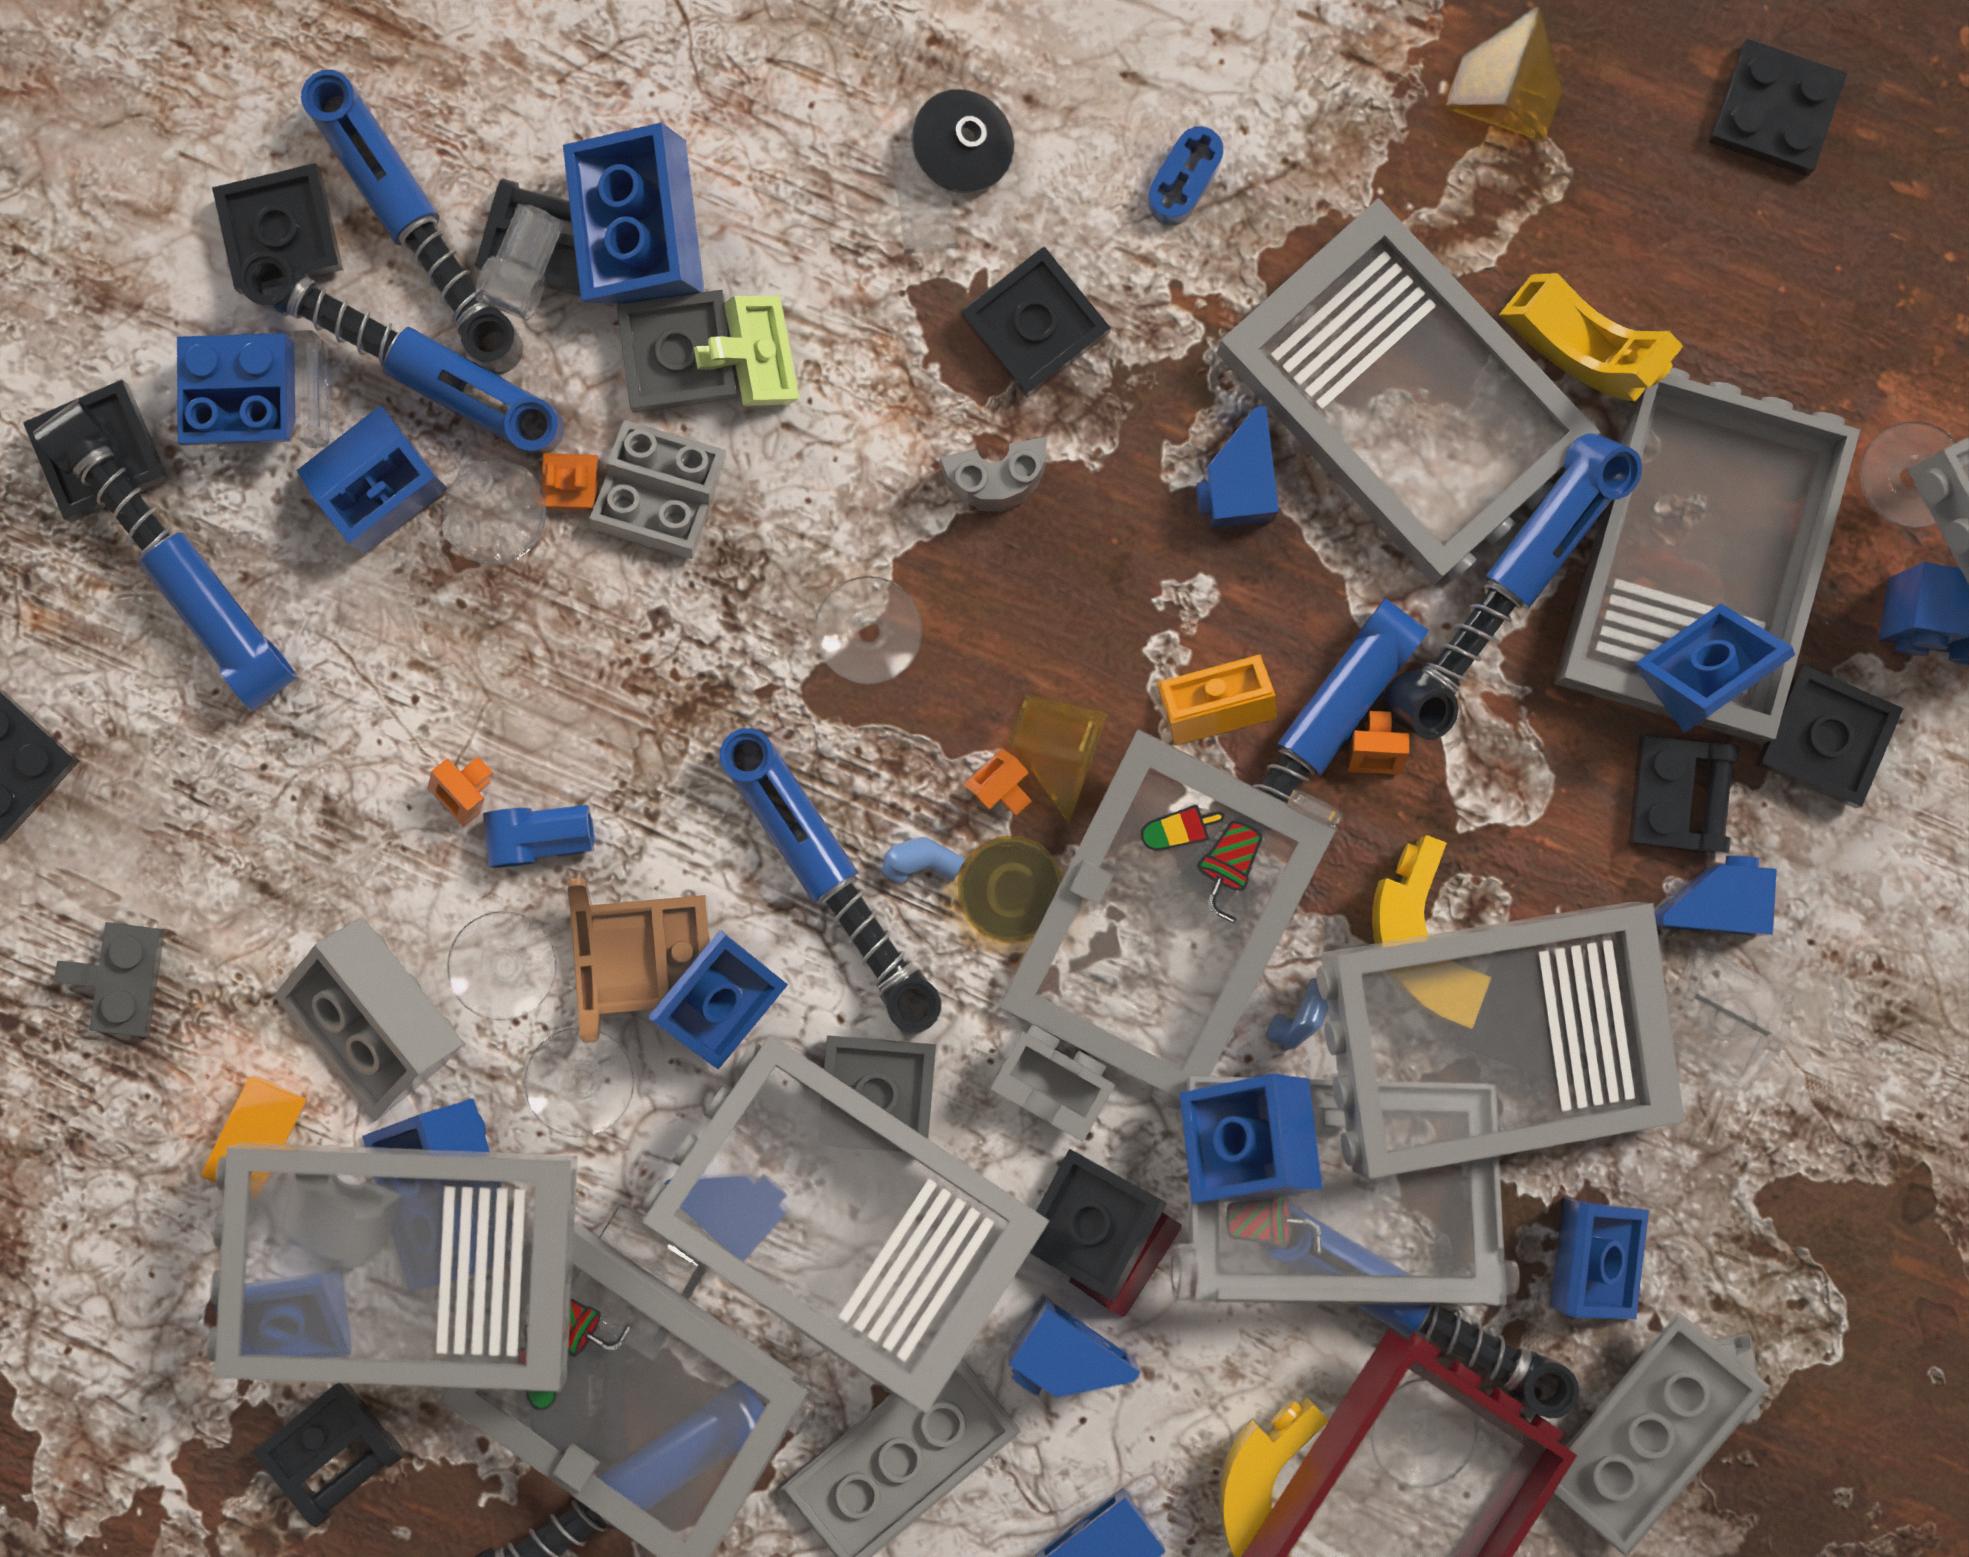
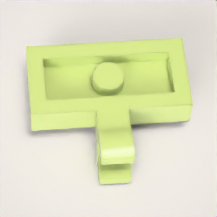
(757, 348)

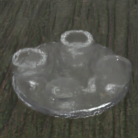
(494, 511)

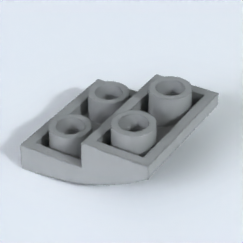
(657, 489)

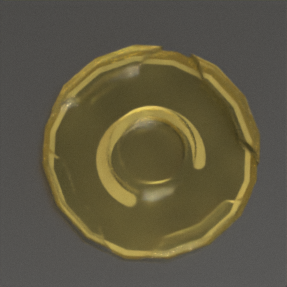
(1008, 888)

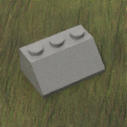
(368, 1017)

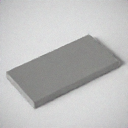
(1656, 1432)
(898, 1465)

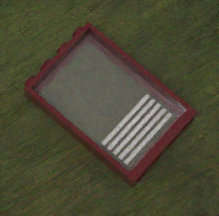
(1417, 1467)

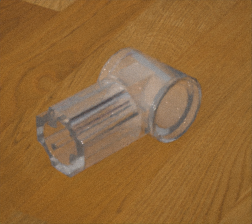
(515, 276)

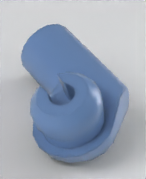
(920, 854)
(1304, 1024)

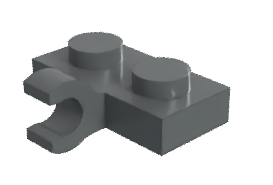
(123, 979)

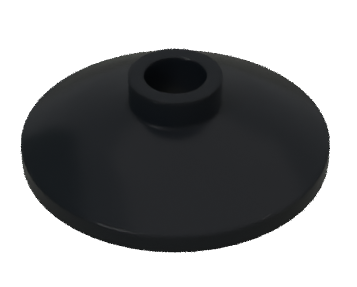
(951, 158)

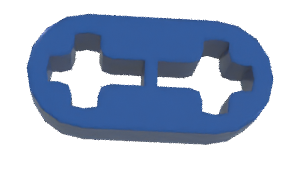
(1175, 169)

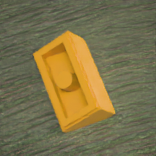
(1218, 700)
(260, 1116)

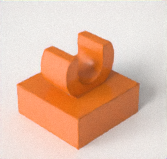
(570, 481)
(1377, 748)
(998, 782)
(460, 789)

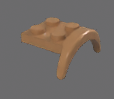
(631, 951)

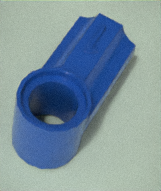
(524, 835)

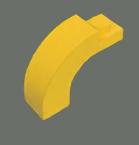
(1586, 342)
(1400, 906)
(1254, 1466)

